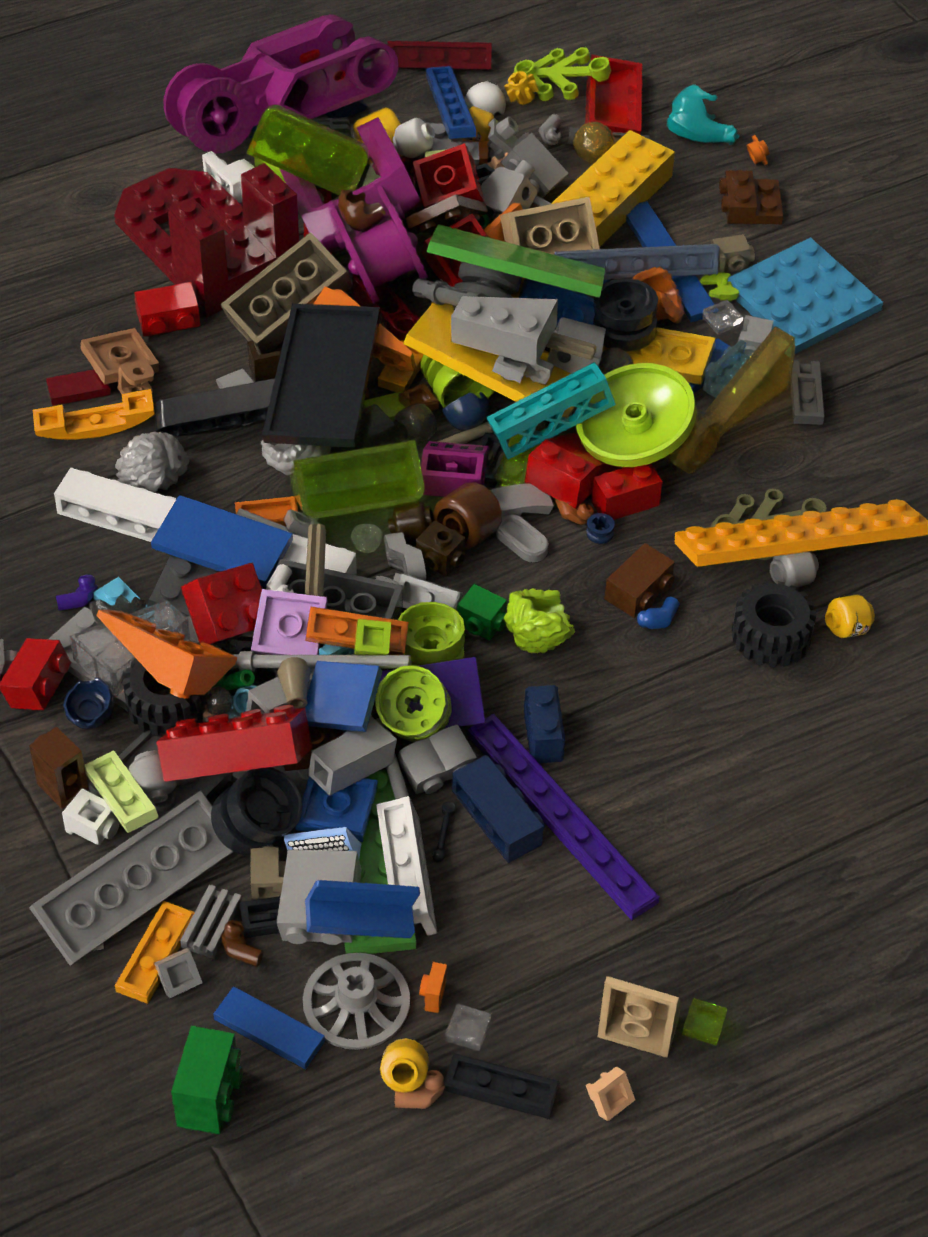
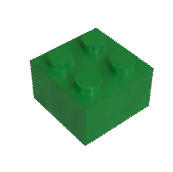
(206, 1080)

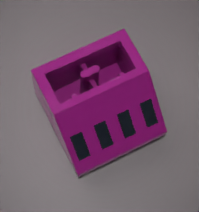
(450, 465)

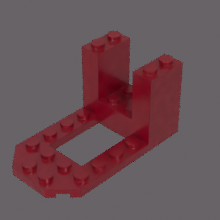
(197, 219)

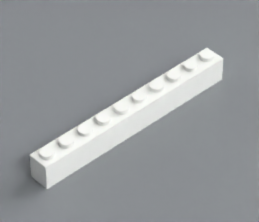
(141, 513)

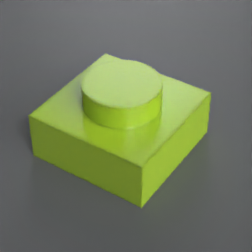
(372, 637)

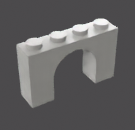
(343, 759)

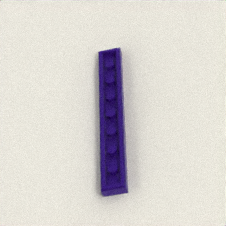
(564, 818)

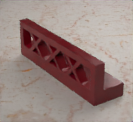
(441, 54)

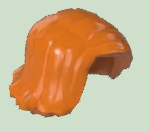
(668, 295)

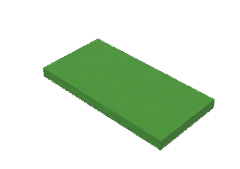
(517, 260)

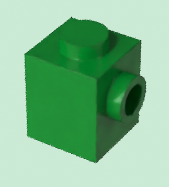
(482, 612)

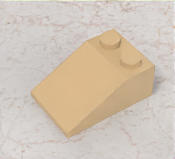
(638, 1016)

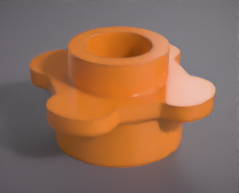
(758, 151)

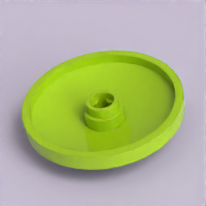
(649, 419)

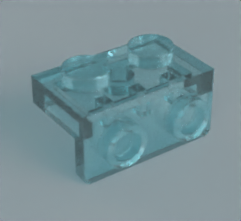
(720, 373)

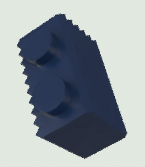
(544, 723)

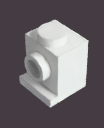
(90, 818)

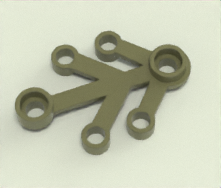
(766, 508)

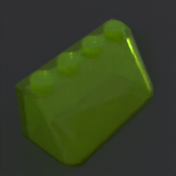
(308, 149)
(357, 481)

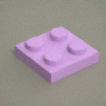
(283, 623)

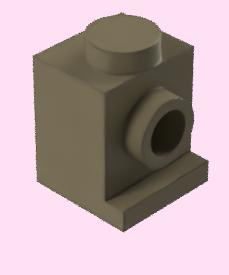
(734, 253)
(266, 872)

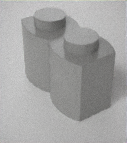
(435, 759)

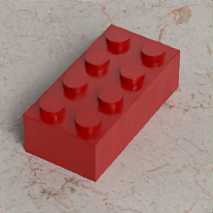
(234, 743)

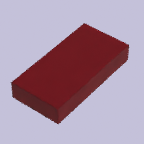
(76, 387)

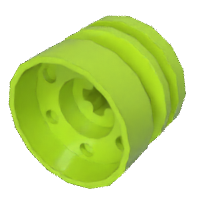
(448, 383)
(433, 633)
(409, 685)

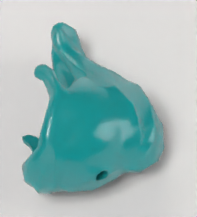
(693, 122)

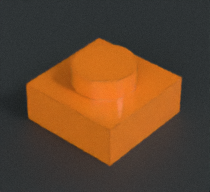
(433, 987)

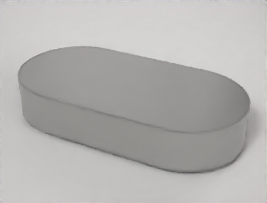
(522, 538)

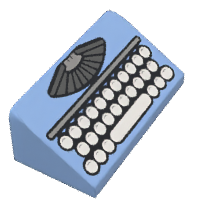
(329, 839)

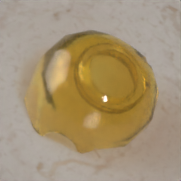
(593, 141)

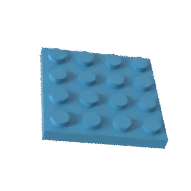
(804, 293)

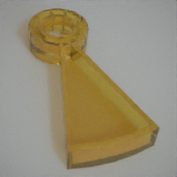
(752, 387)

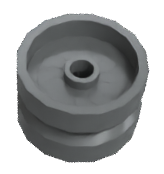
(487, 281)

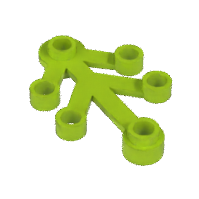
(598, 68)

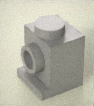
(754, 332)

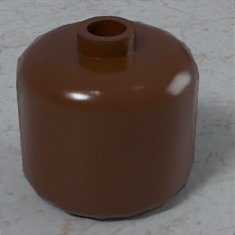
(471, 512)

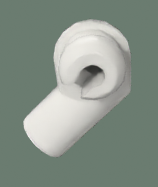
(279, 579)

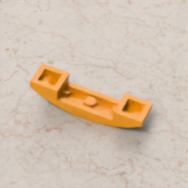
(96, 421)

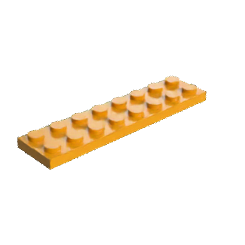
(801, 533)

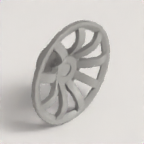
(356, 995)

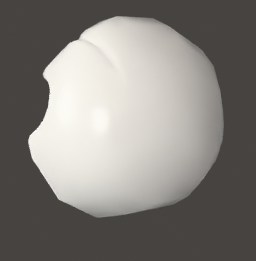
(486, 97)

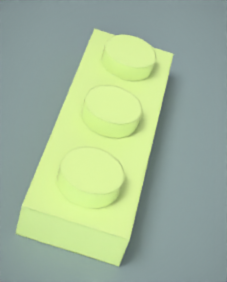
(121, 791)

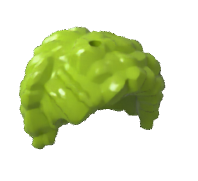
(537, 620)

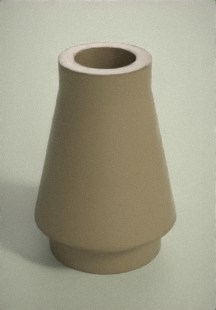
(294, 679)

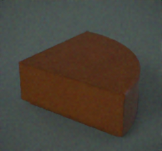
(419, 394)

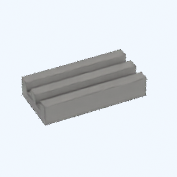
(204, 905)

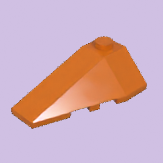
(387, 346)
(167, 657)

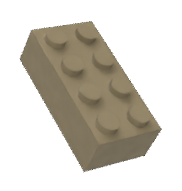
(298, 276)

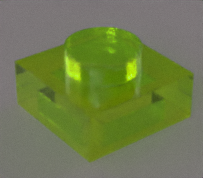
(704, 1021)

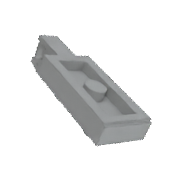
(419, 590)

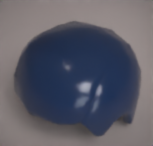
(467, 411)
(89, 704)

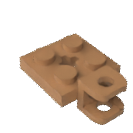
(131, 369)

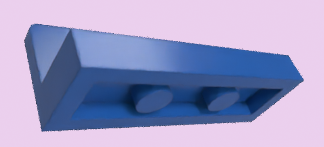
(361, 909)

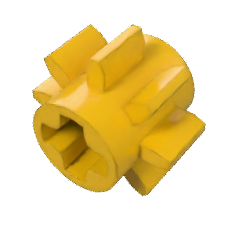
(521, 87)

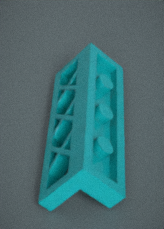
(550, 405)

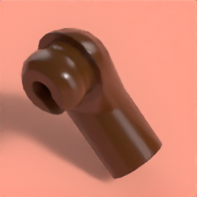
(236, 945)

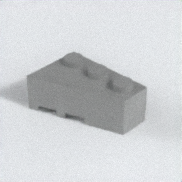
(505, 325)

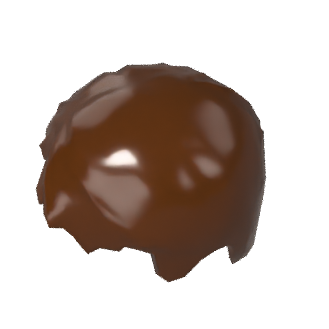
(357, 212)

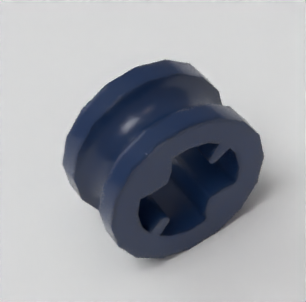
(600, 520)

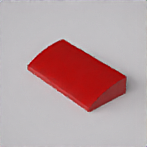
(617, 99)

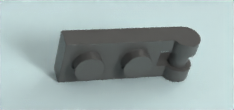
(807, 393)

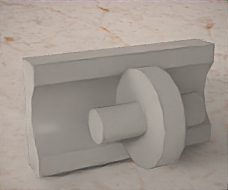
(502, 137)

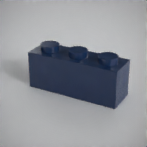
(498, 808)

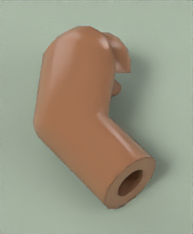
(424, 1095)

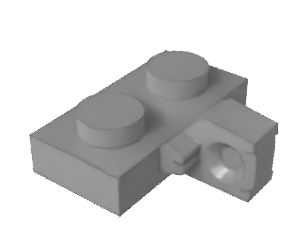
(515, 370)

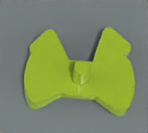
(724, 290)

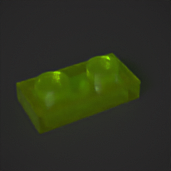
(513, 470)

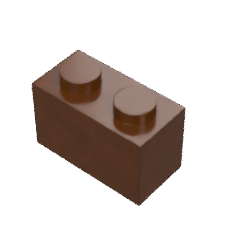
(640, 580)
(58, 766)

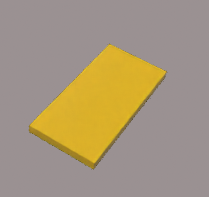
(433, 338)

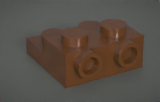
(750, 199)

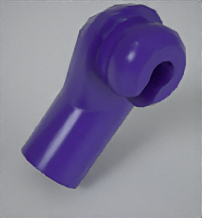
(80, 597)

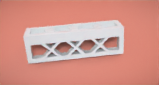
(406, 856)

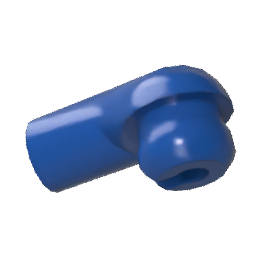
(659, 617)

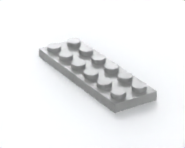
(131, 879)

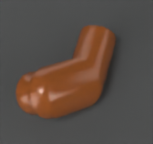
(578, 515)

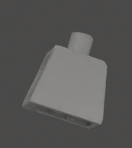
(508, 187)
(580, 331)

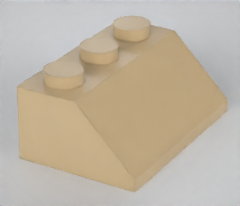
(553, 227)

